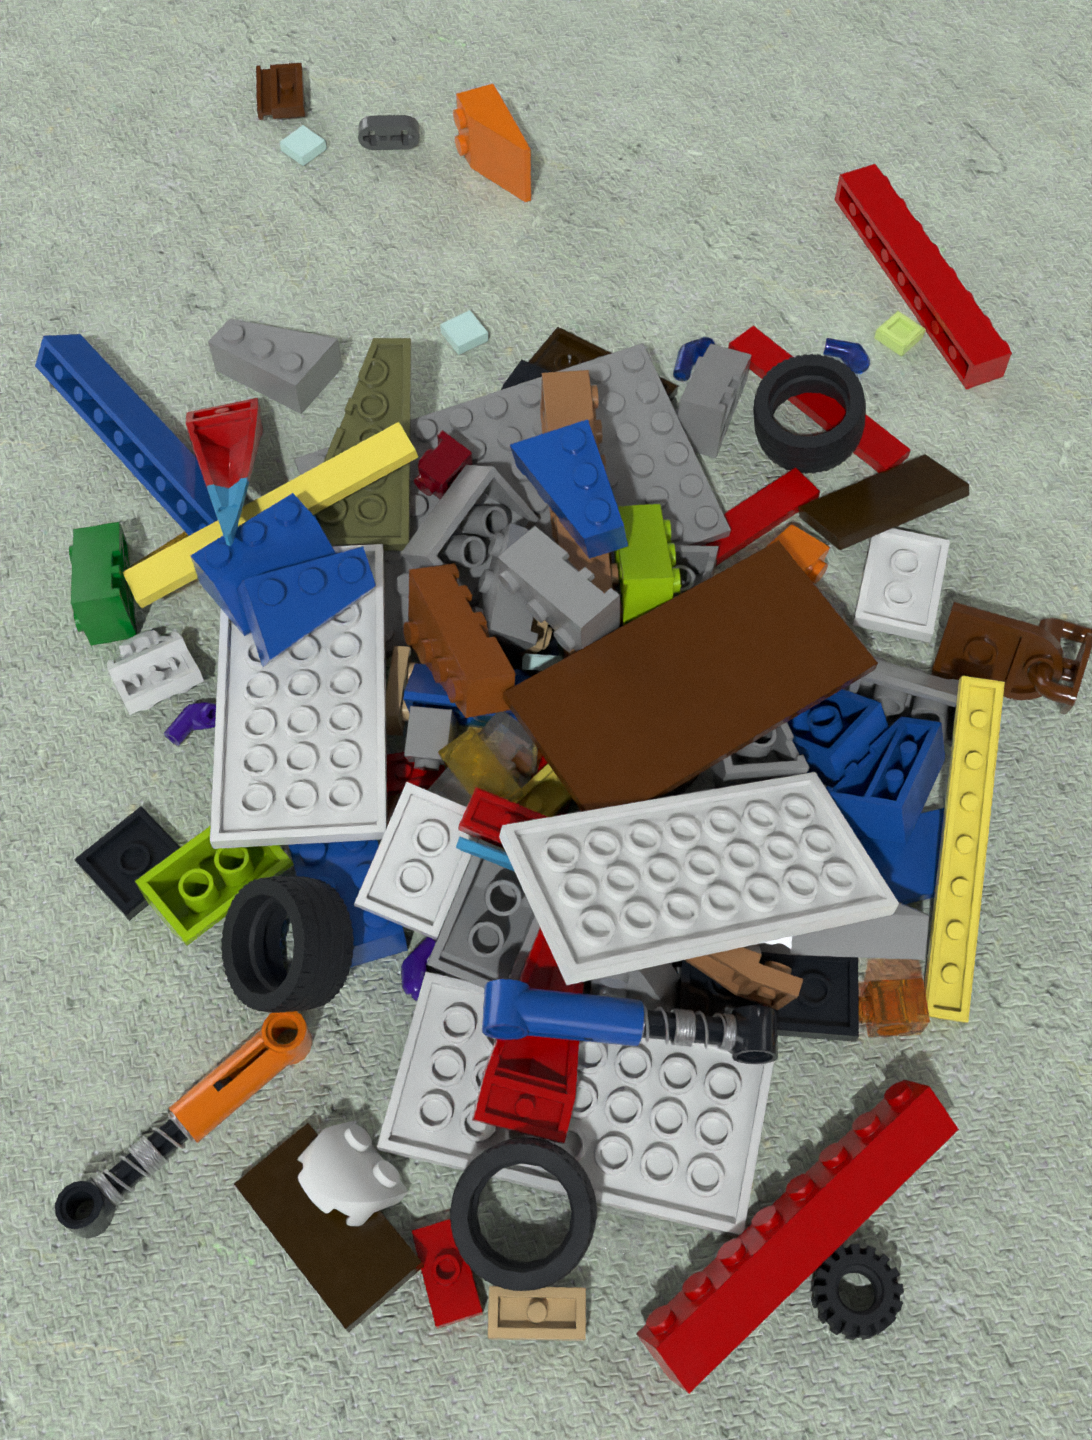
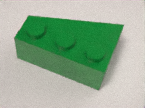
(98, 587)

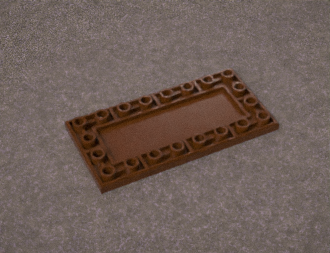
(689, 682)

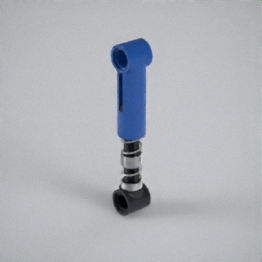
(518, 1011)

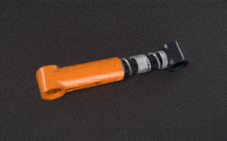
(190, 1118)

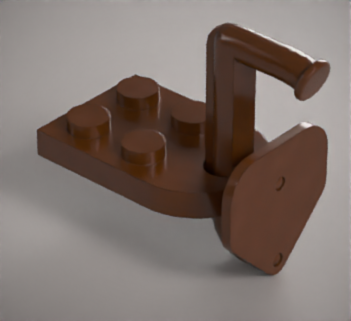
(1015, 653)

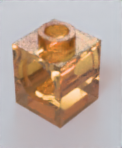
(894, 1008)

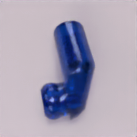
(849, 352)
(688, 356)

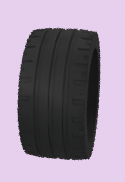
(809, 375)
(320, 949)
(466, 1228)

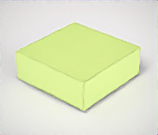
(899, 333)

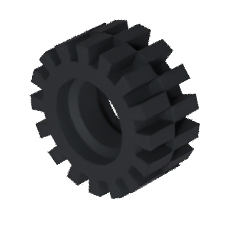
(883, 1279)

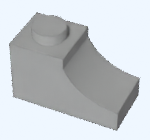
(427, 734)

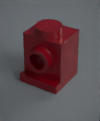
(441, 465)

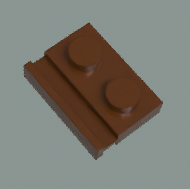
(280, 91)

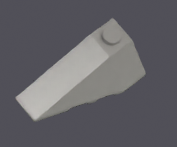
(886, 937)

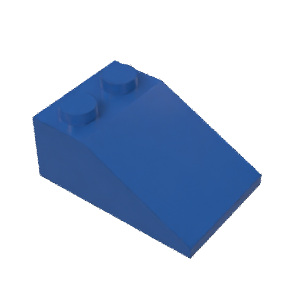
(837, 733)

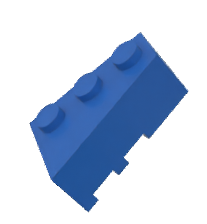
(574, 483)
(299, 599)
(893, 782)

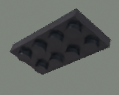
(823, 1009)

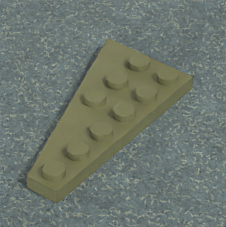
(380, 399)

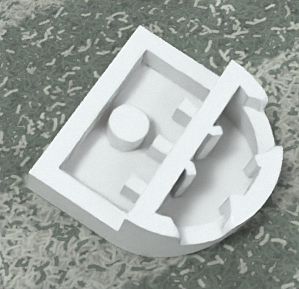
(153, 669)
(349, 1174)

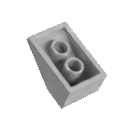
(486, 926)

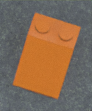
(493, 140)

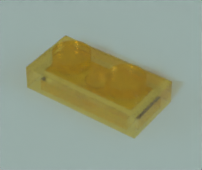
(478, 767)

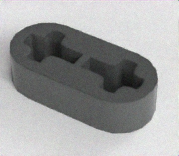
(388, 132)

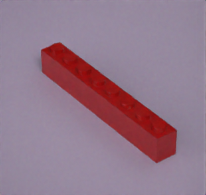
(922, 277)
(796, 1233)

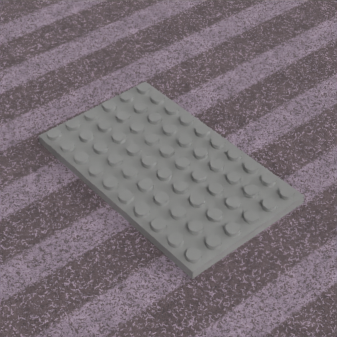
(642, 446)

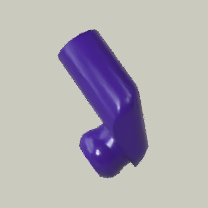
(192, 718)
(415, 966)

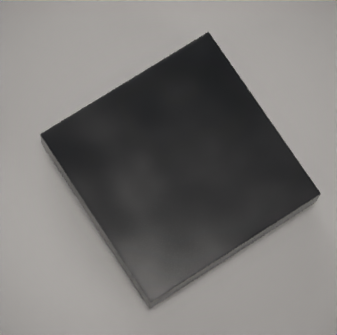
(124, 857)

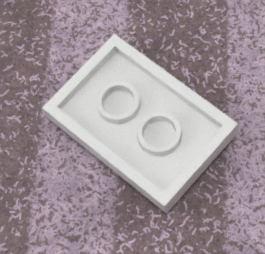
(902, 584)
(417, 863)

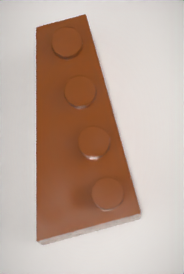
(456, 642)

